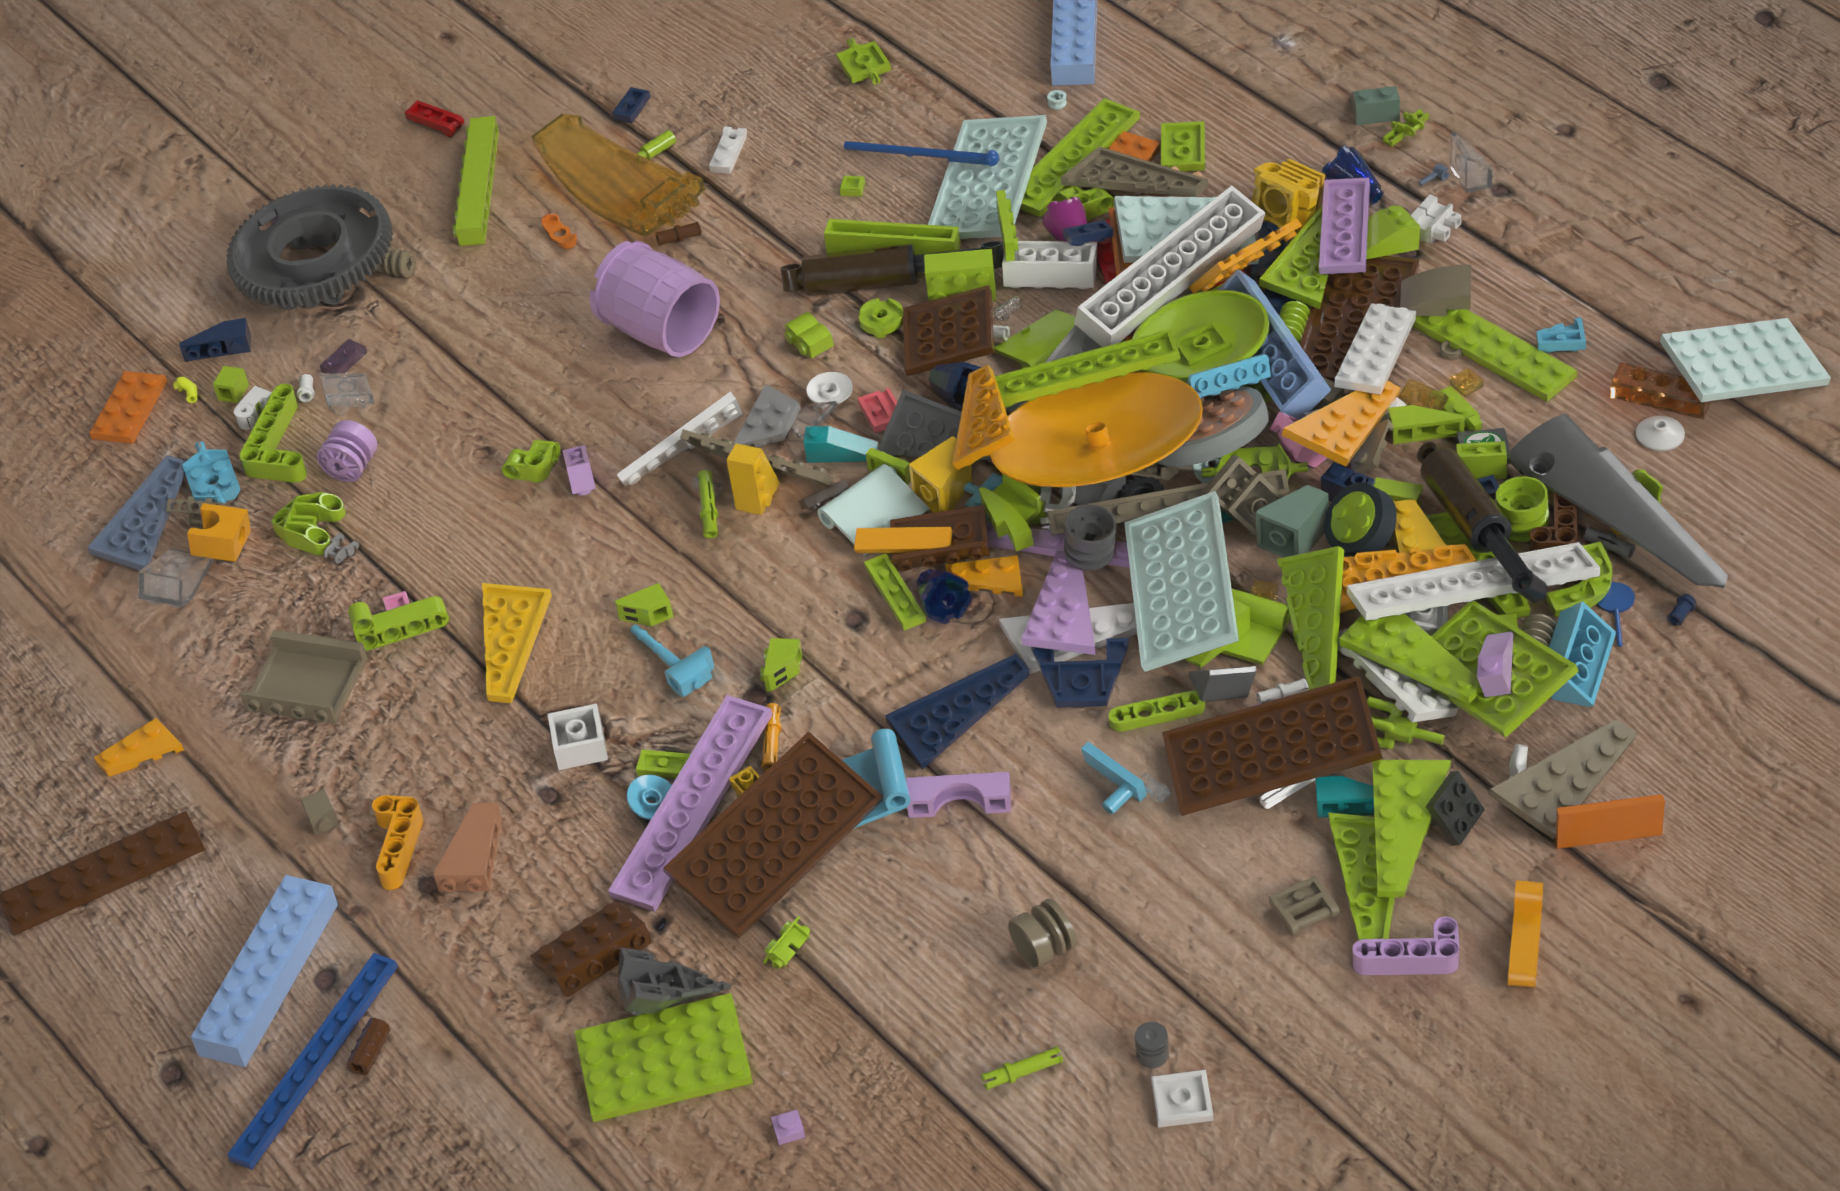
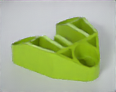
(298, 520)

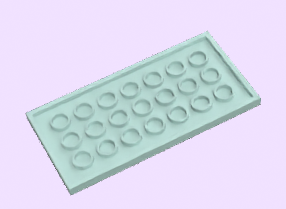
(970, 190)
(1180, 582)

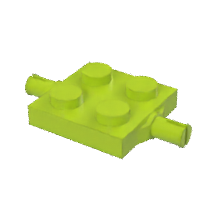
(863, 61)

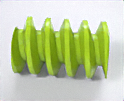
(1295, 318)

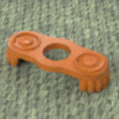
(552, 224)

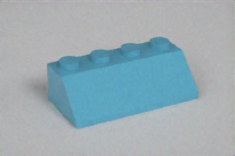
(1587, 643)

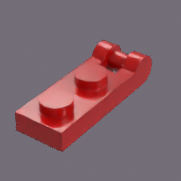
(434, 117)

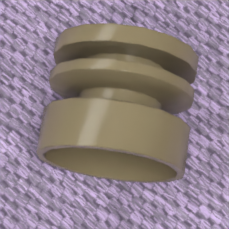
(1042, 933)

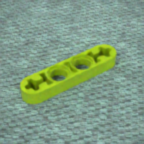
(1157, 714)

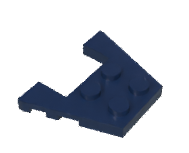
(1082, 681)

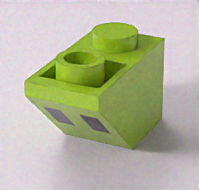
(645, 606)
(781, 662)

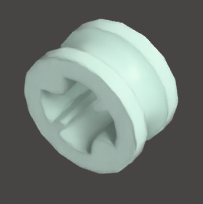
(1056, 99)

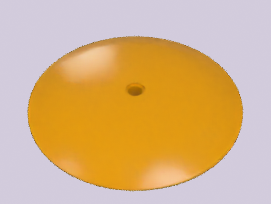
(1099, 430)

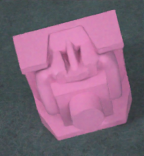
(1292, 449)

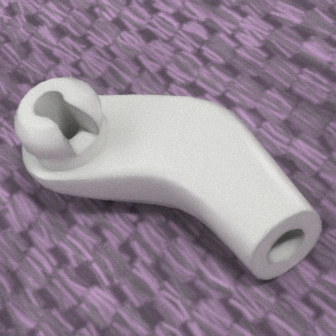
(1518, 759)

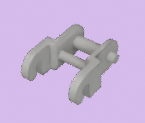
(343, 552)

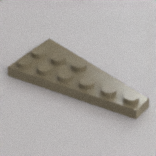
(1123, 172)
(1564, 776)

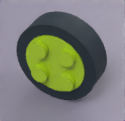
(1360, 519)

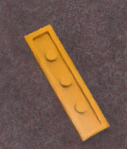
(901, 539)

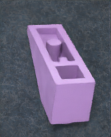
(579, 470)
(1496, 664)

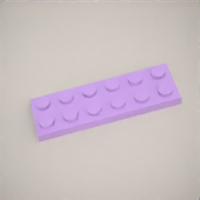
(1344, 226)

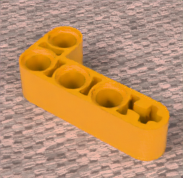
(404, 822)
(1525, 934)

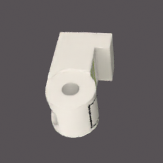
(250, 407)

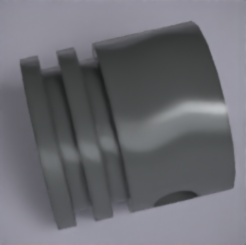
(1151, 1044)

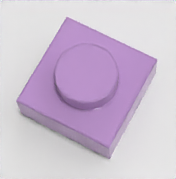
(788, 1127)

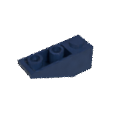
(220, 340)

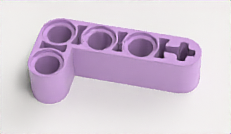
(1410, 955)

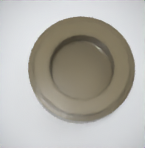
(1450, 353)

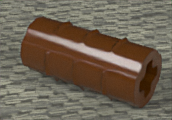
(368, 1046)

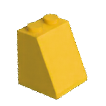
(937, 479)

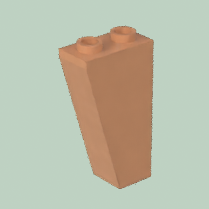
(472, 852)

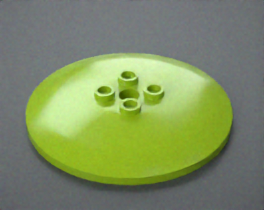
(1222, 320)

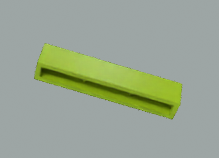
(859, 235)

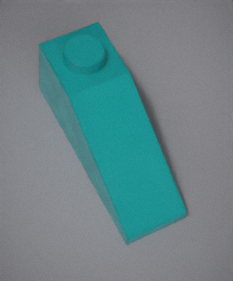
(831, 444)
(1343, 796)

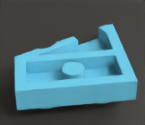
(1562, 338)

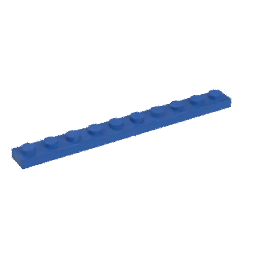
(312, 1061)

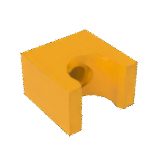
(222, 533)

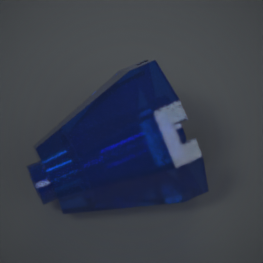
(943, 595)

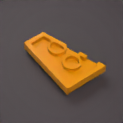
(991, 574)
(143, 744)

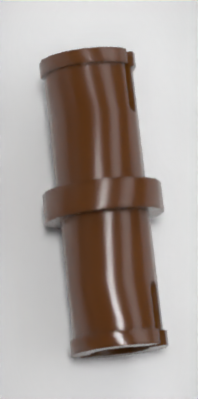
(678, 233)

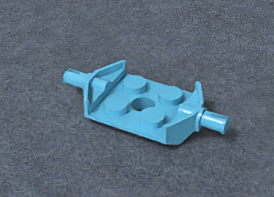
(208, 467)

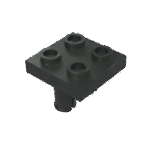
(1454, 808)

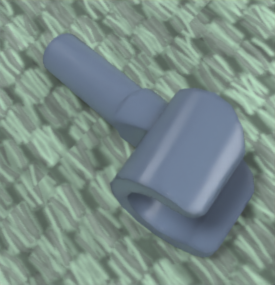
(1438, 171)

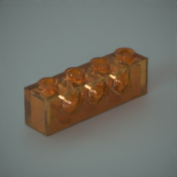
(1656, 390)

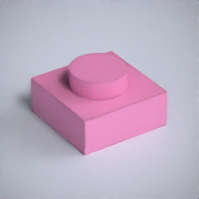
(396, 600)

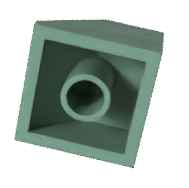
(1375, 105)

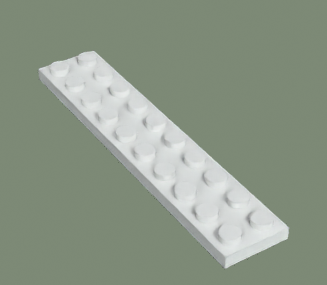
(1467, 582)

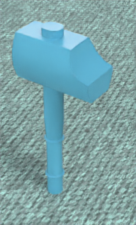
(683, 674)

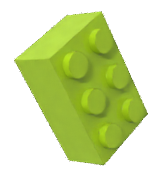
(959, 272)

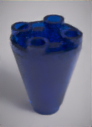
(1351, 165)

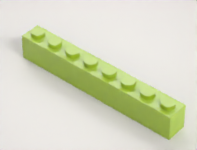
(476, 181)

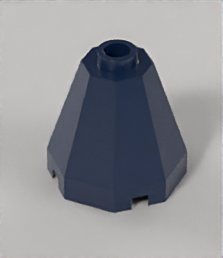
(951, 381)

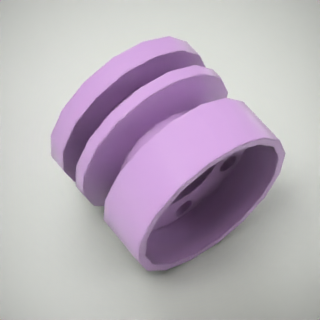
(347, 451)

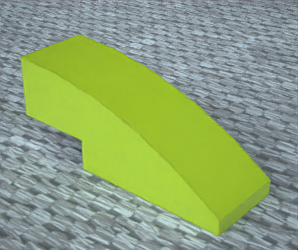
(1006, 520)

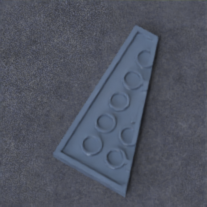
(138, 525)

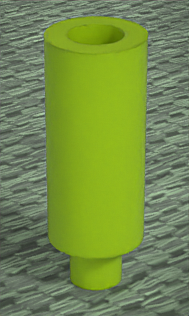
(657, 145)

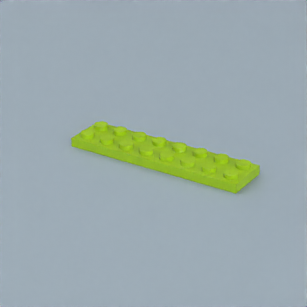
(1095, 130)
(1499, 351)
(1087, 367)

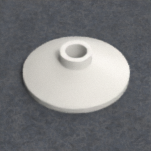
(829, 387)
(1660, 433)

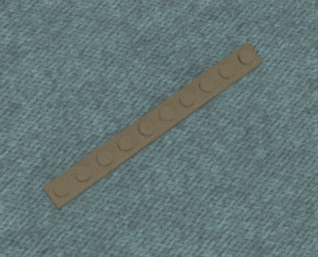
(1139, 505)

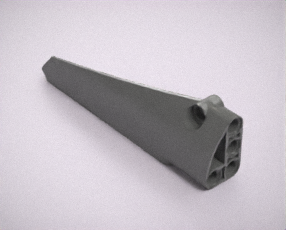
(1602, 486)

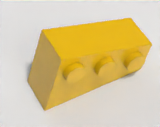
(751, 479)
(1413, 528)

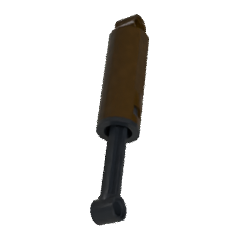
(864, 269)
(1476, 515)

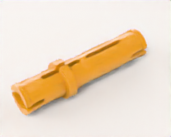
(771, 737)

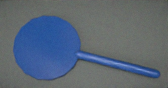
(1618, 599)

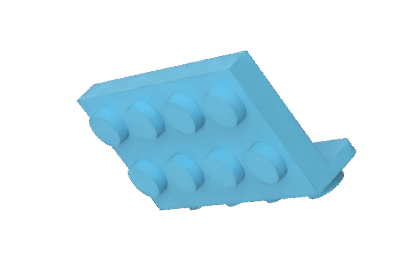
(1230, 376)

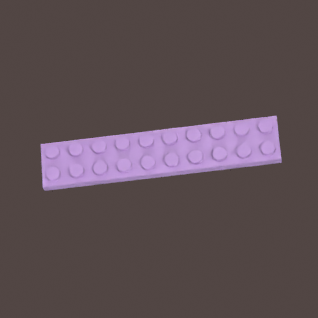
(690, 801)

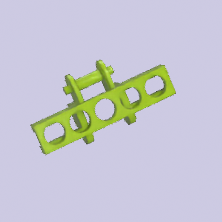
(1406, 128)

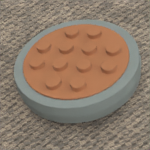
(1226, 425)

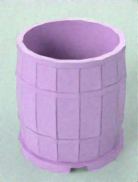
(655, 298)

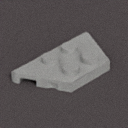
(769, 418)

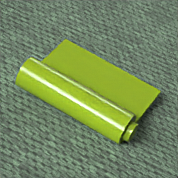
(1038, 340)
(1267, 625)

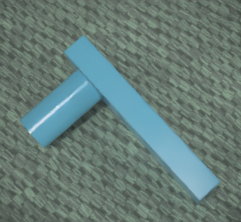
(1128, 783)

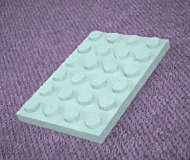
(1150, 219)
(1744, 359)

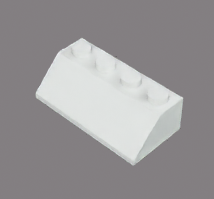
(1051, 265)

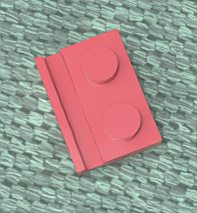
(878, 408)

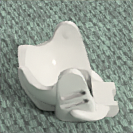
(1068, 498)

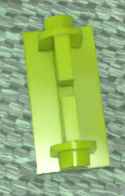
(779, 951)

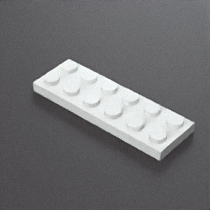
(1375, 349)

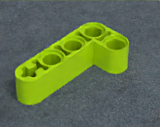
(396, 623)

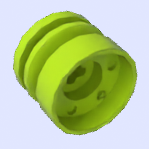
(1524, 505)

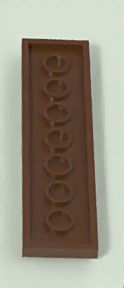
(100, 872)

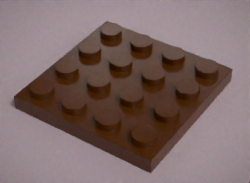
(948, 330)

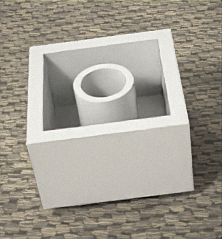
(577, 736)

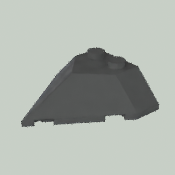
(657, 985)

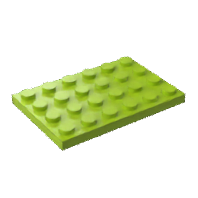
(1534, 674)
(663, 1057)

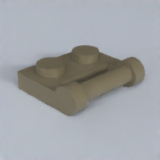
(1302, 898)

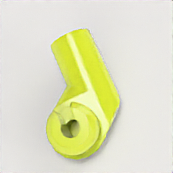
(183, 383)

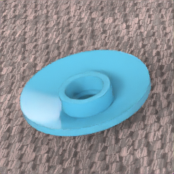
(647, 788)

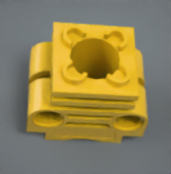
(1287, 192)

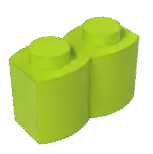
(808, 335)

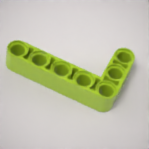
(259, 453)

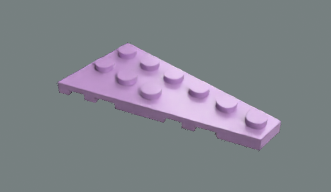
(1061, 611)

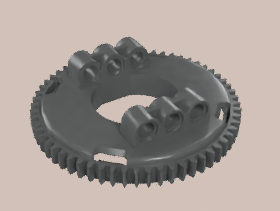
(307, 219)

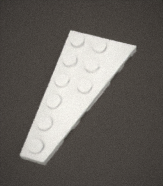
(707, 422)
(1106, 623)
(1409, 693)

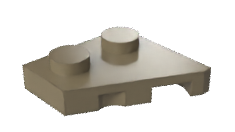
(1370, 452)

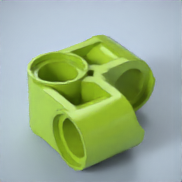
(1095, 201)
(532, 464)

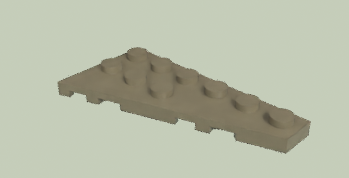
(723, 448)

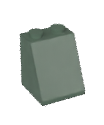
(1292, 522)

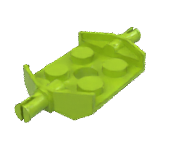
(1265, 458)

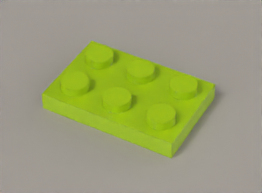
(1183, 145)

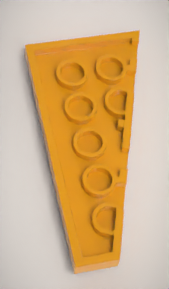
(1388, 563)

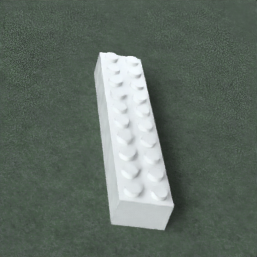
(1169, 267)

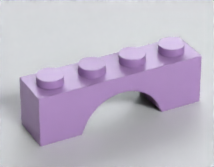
(930, 793)

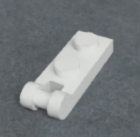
(728, 150)

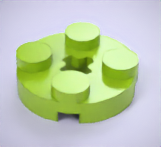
(891, 314)

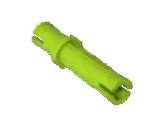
(708, 512)
(1021, 1068)

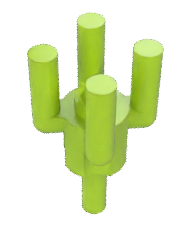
(1398, 727)

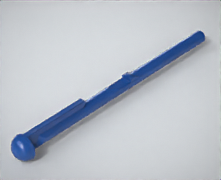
(990, 158)

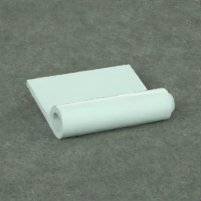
(872, 503)

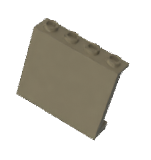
(306, 677)

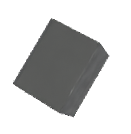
(1223, 683)

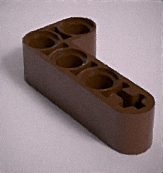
(1563, 530)

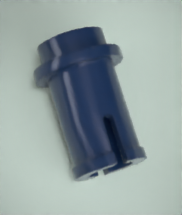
(1684, 605)

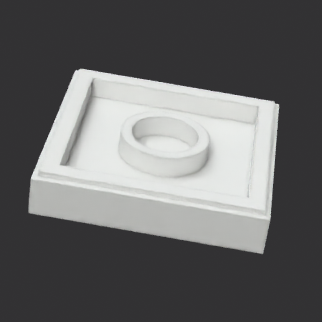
(1182, 1098)

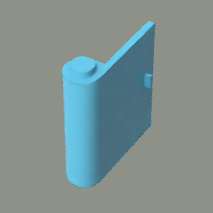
(884, 772)

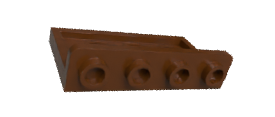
(967, 542)
(591, 947)

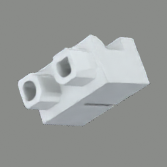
(1435, 219)

